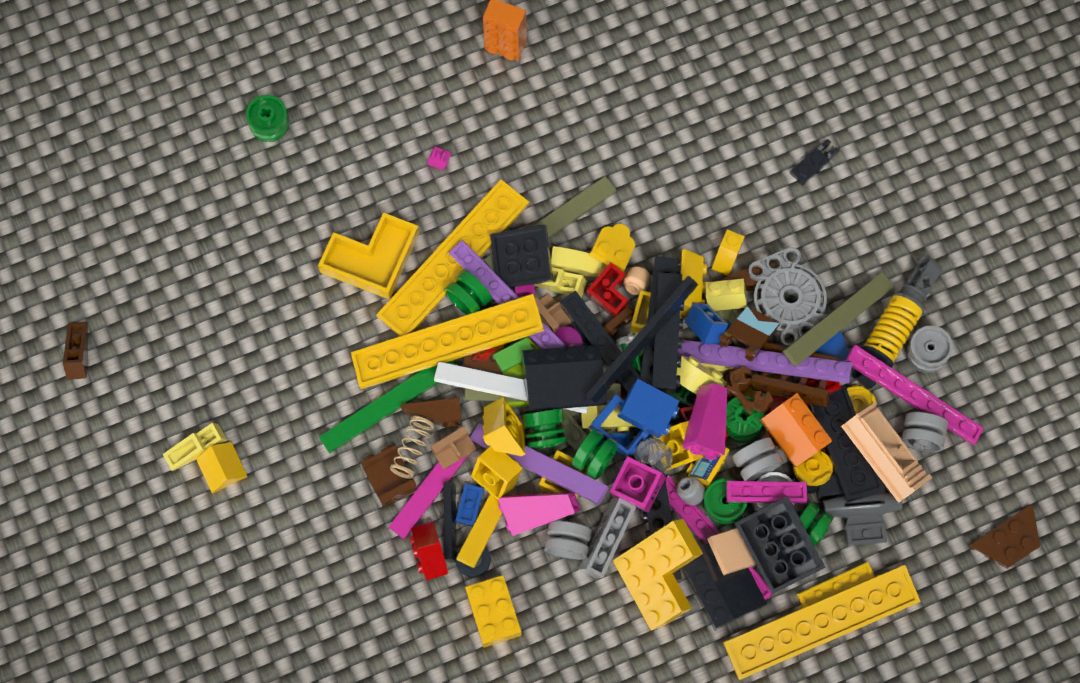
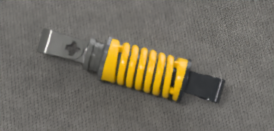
(900, 317)

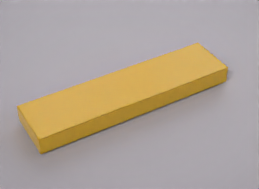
(480, 533)
(836, 584)

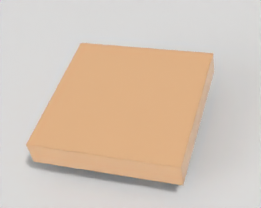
(731, 551)

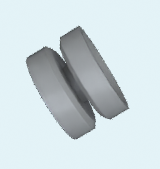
(929, 349)
(924, 432)
(757, 459)
(567, 540)

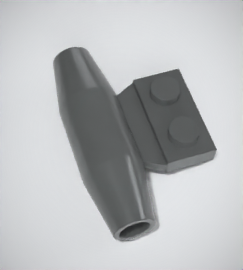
(864, 520)

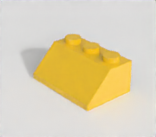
(693, 266)
(503, 428)

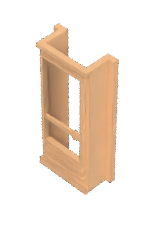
(886, 452)

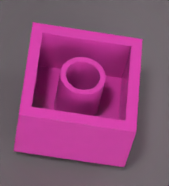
(637, 484)

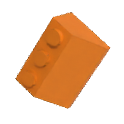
(796, 430)

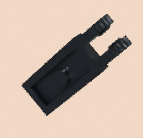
(813, 163)

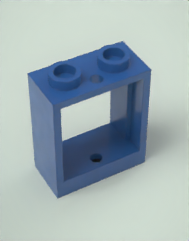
(616, 401)

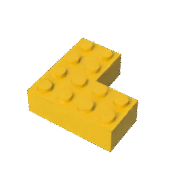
(375, 265)
(650, 570)

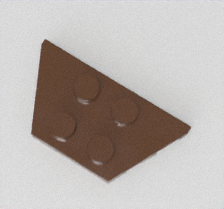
(1011, 539)

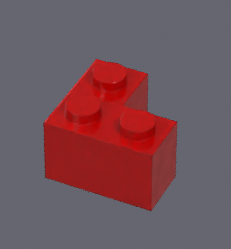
(605, 293)
(428, 549)

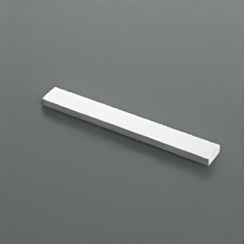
(485, 382)

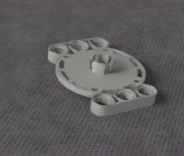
(794, 282)

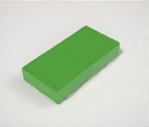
(511, 355)

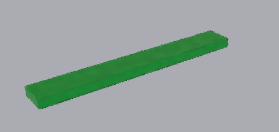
(379, 409)

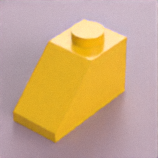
(728, 252)

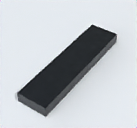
(450, 533)

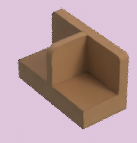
(551, 313)
(453, 448)

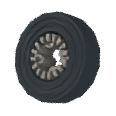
(480, 568)

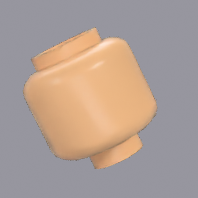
(636, 280)

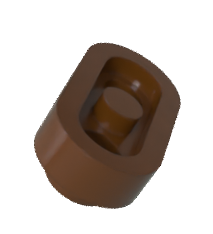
(623, 317)

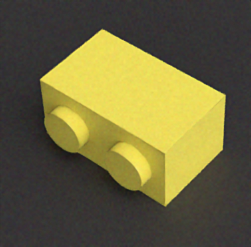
(726, 294)

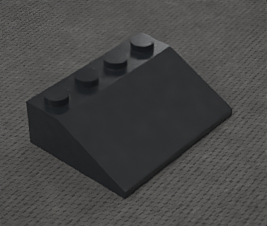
(561, 376)
(780, 544)
(722, 596)

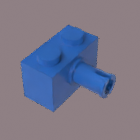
(706, 323)

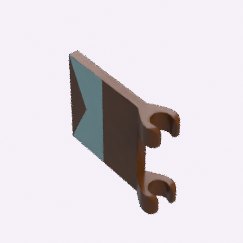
(751, 329)

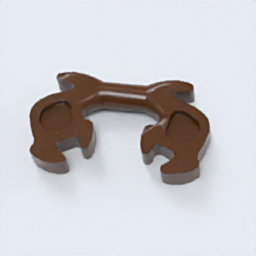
(760, 403)

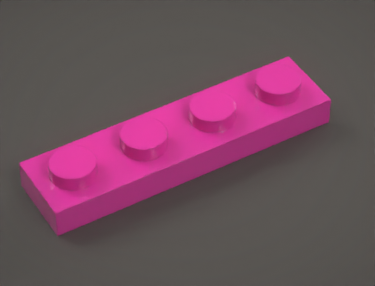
(765, 491)

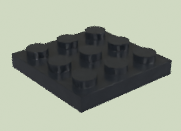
(522, 256)

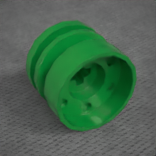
(545, 428)
(738, 429)

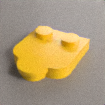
(614, 246)

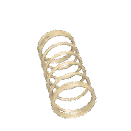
(413, 420)

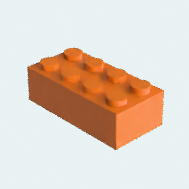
(505, 30)

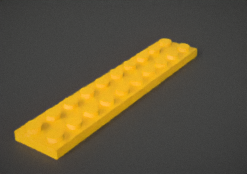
(426, 286)
(447, 341)
(821, 622)

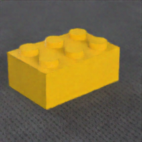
(493, 611)

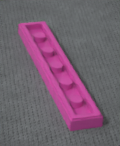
(423, 498)

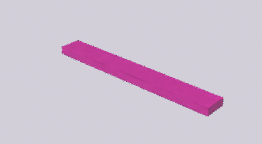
(913, 393)
(702, 526)

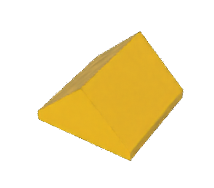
(221, 466)

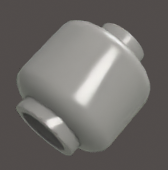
(691, 490)

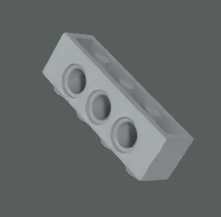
(607, 537)

